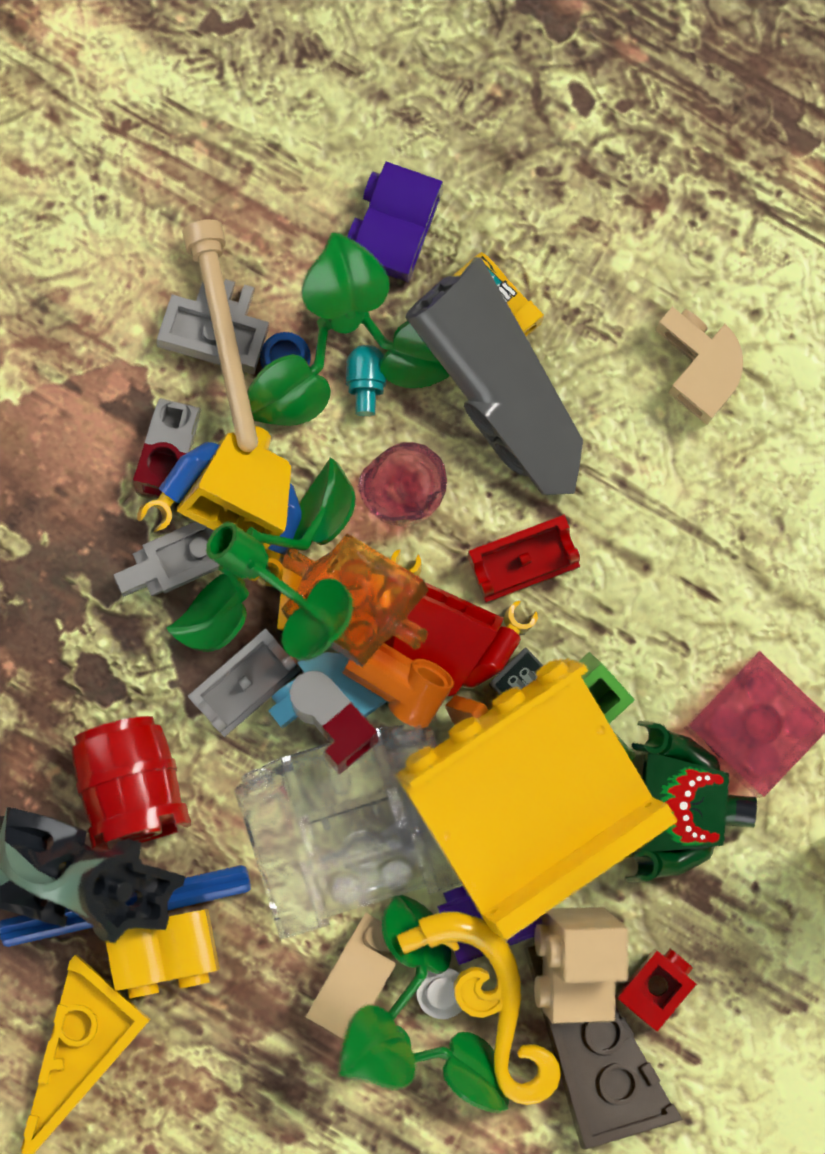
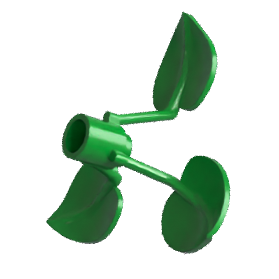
(342, 291)
(320, 619)
(382, 1051)

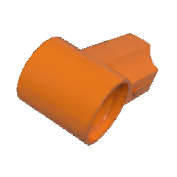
(410, 687)

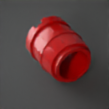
(128, 782)

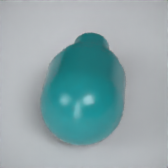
(365, 378)

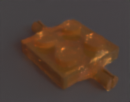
(380, 594)

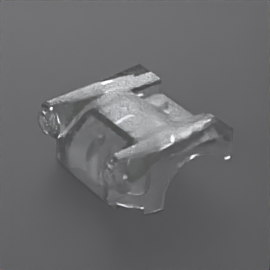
(339, 838)

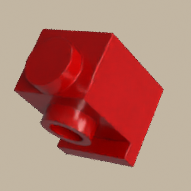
(657, 1008)

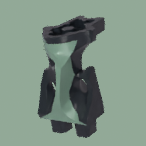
(78, 877)

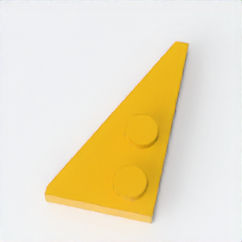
(87, 1037)

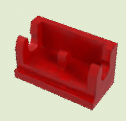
(524, 558)

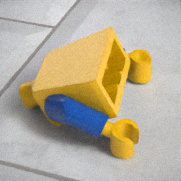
(233, 486)

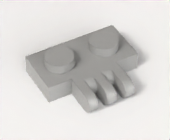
(190, 332)

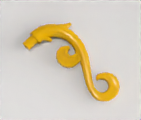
(505, 998)

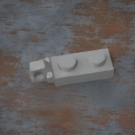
(169, 562)

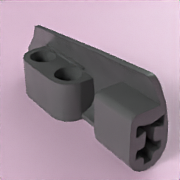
(498, 372)

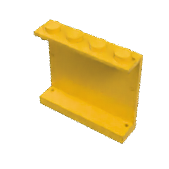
(533, 798)

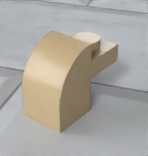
(715, 364)
(355, 978)

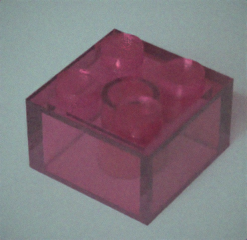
(758, 725)

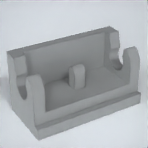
(244, 683)

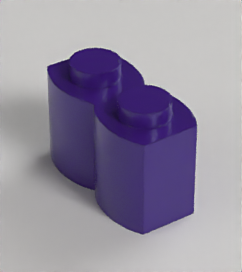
(397, 217)

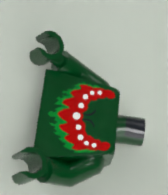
(697, 793)

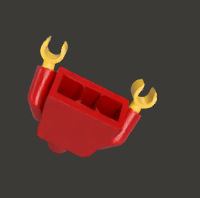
(461, 635)

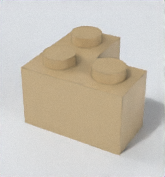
(580, 963)

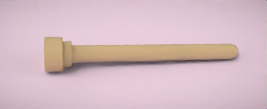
(205, 243)

